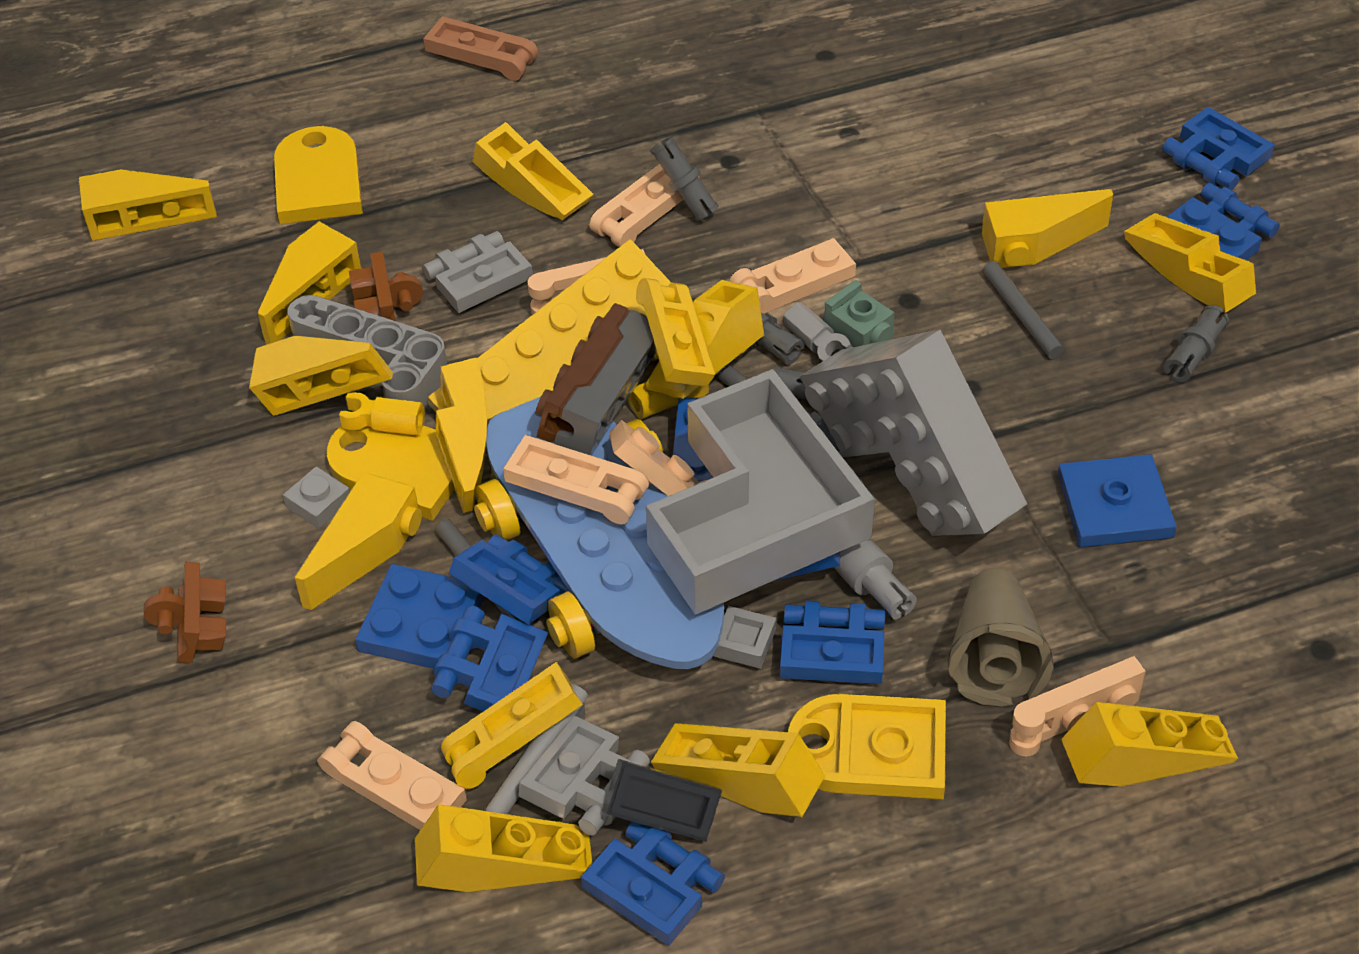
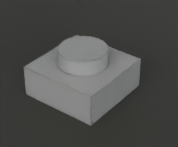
(316, 497)
(745, 637)

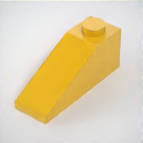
(141, 201)
(1038, 227)
(313, 266)
(312, 370)
(359, 538)
(750, 766)

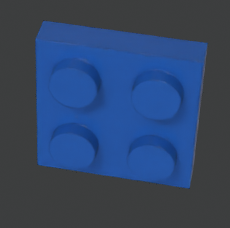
(414, 616)

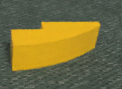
(530, 172)
(1193, 261)
(463, 427)

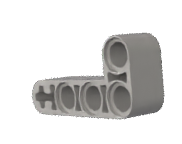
(408, 351)

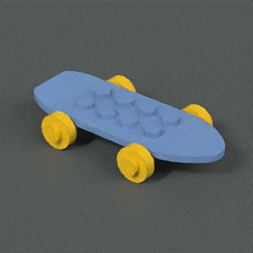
(604, 565)

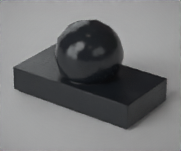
(662, 800)

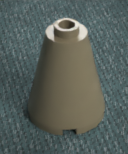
(999, 643)

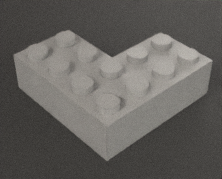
(918, 407)
(773, 498)

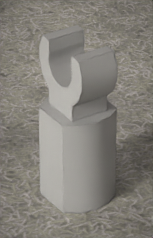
(814, 331)

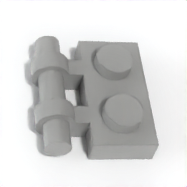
(478, 270)
(569, 768)

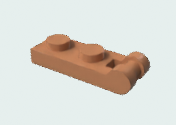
(481, 47)

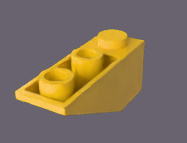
(730, 325)
(1143, 744)
(496, 850)

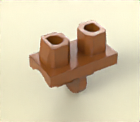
(400, 291)
(184, 609)

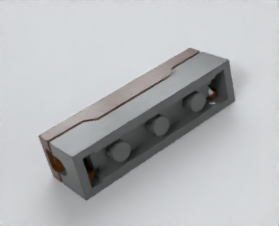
(597, 381)

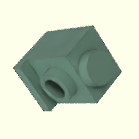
(859, 316)

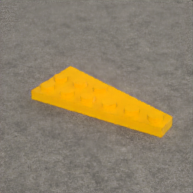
(534, 352)

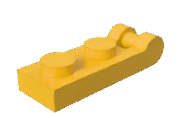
(676, 332)
(509, 725)

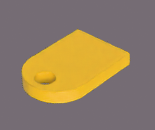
(319, 179)
(396, 457)
(877, 744)

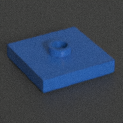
(1116, 500)

